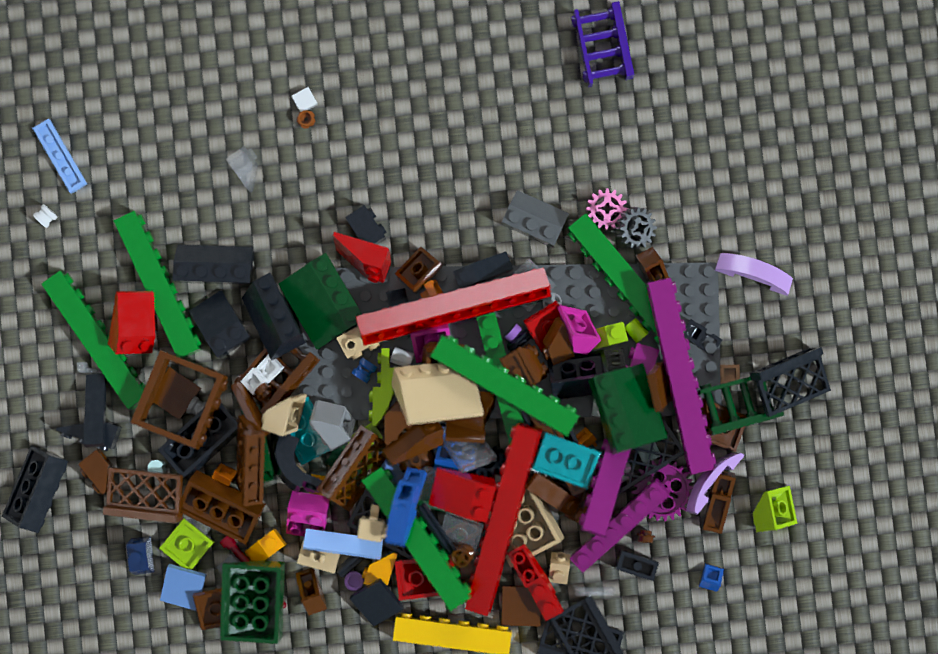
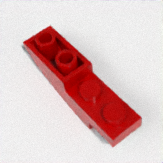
(536, 581)

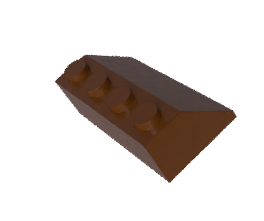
(219, 507)

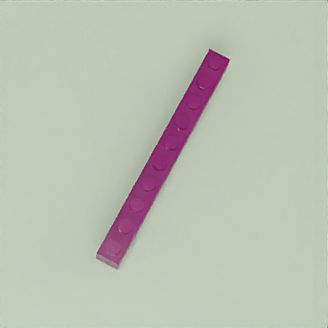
(680, 376)
(611, 467)

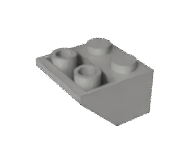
(332, 423)

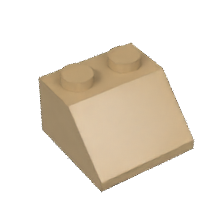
(285, 416)

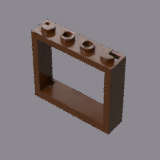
(152, 387)

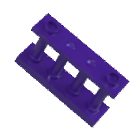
(621, 50)

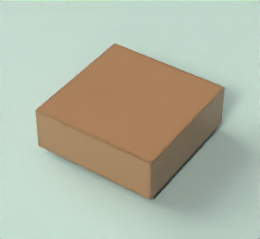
(729, 373)

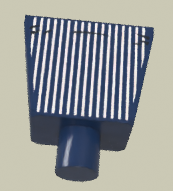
(140, 555)

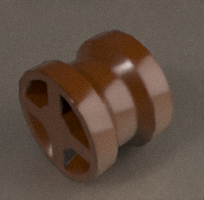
(458, 555)

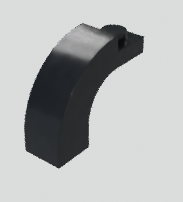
(287, 468)

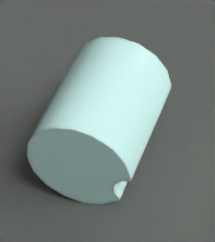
(157, 466)

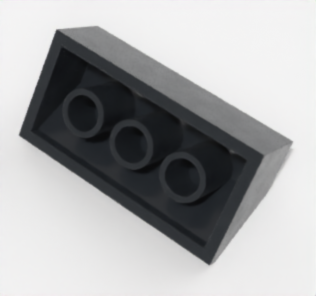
(213, 264)
(272, 317)
(188, 459)
(34, 489)

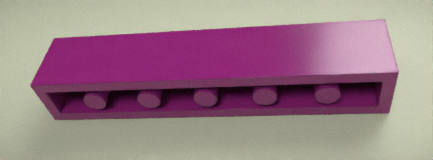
(620, 525)

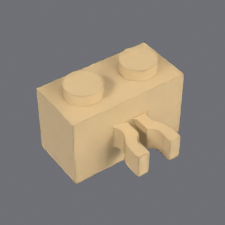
(372, 527)
(318, 560)

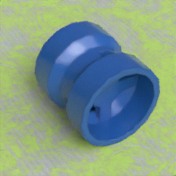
(362, 374)

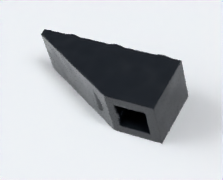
(111, 434)

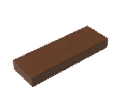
(248, 406)

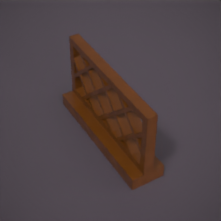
(250, 462)
(347, 466)
(145, 511)

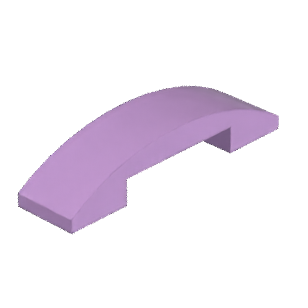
(755, 270)
(697, 498)

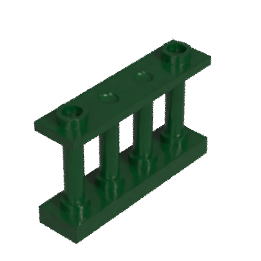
(734, 421)

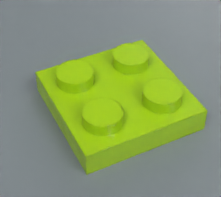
(186, 545)

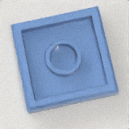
(180, 586)

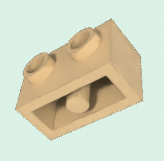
(352, 344)

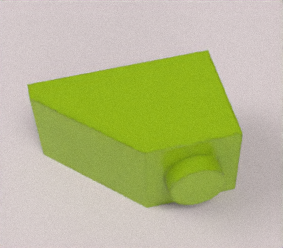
(611, 335)

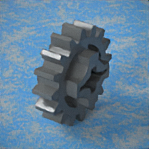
(633, 226)

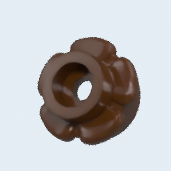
(264, 391)
(645, 536)

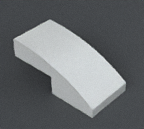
(264, 372)

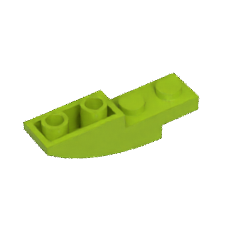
(382, 396)

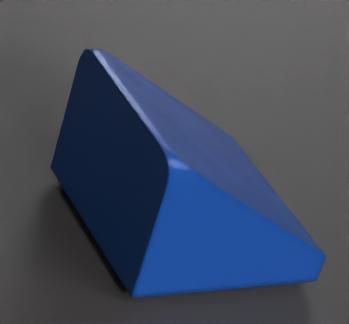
(711, 577)

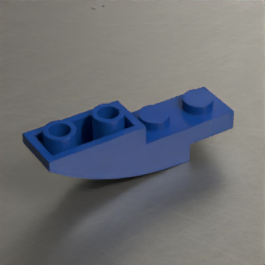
(403, 506)

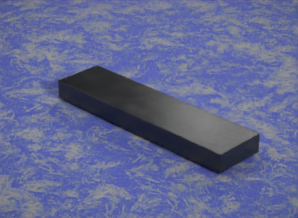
(95, 410)

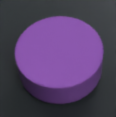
(513, 332)
(353, 581)

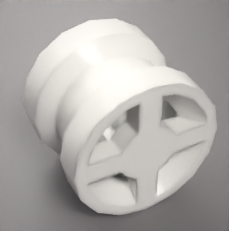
(45, 216)

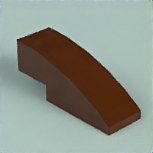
(719, 502)

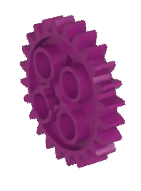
(669, 474)

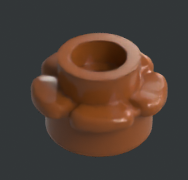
(306, 114)

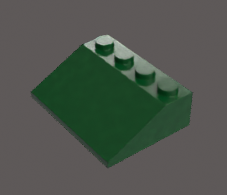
(321, 301)
(627, 408)
(252, 601)

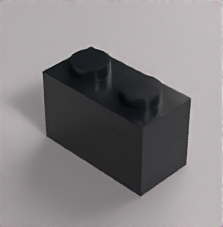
(365, 227)
(636, 565)

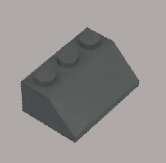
(534, 218)

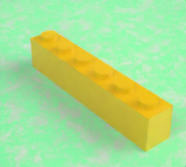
(452, 635)

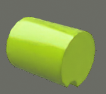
(636, 330)

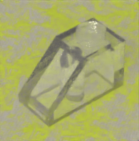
(244, 166)

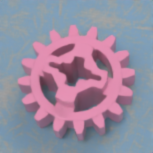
(597, 209)

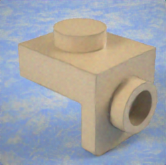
(559, 567)

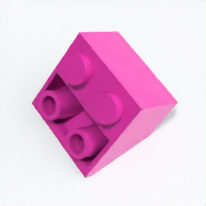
(306, 512)

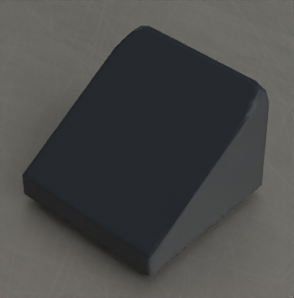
(397, 297)

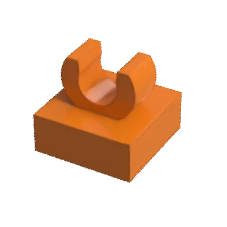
(432, 289)
(586, 438)
(224, 474)

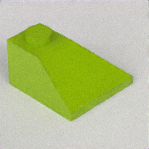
(775, 510)

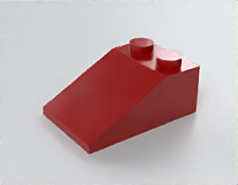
(368, 258)
(133, 323)
(463, 494)
(412, 581)

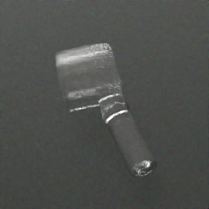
(82, 367)

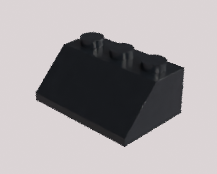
(571, 376)

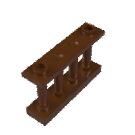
(294, 377)

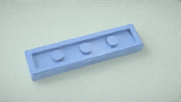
(60, 156)
(341, 544)

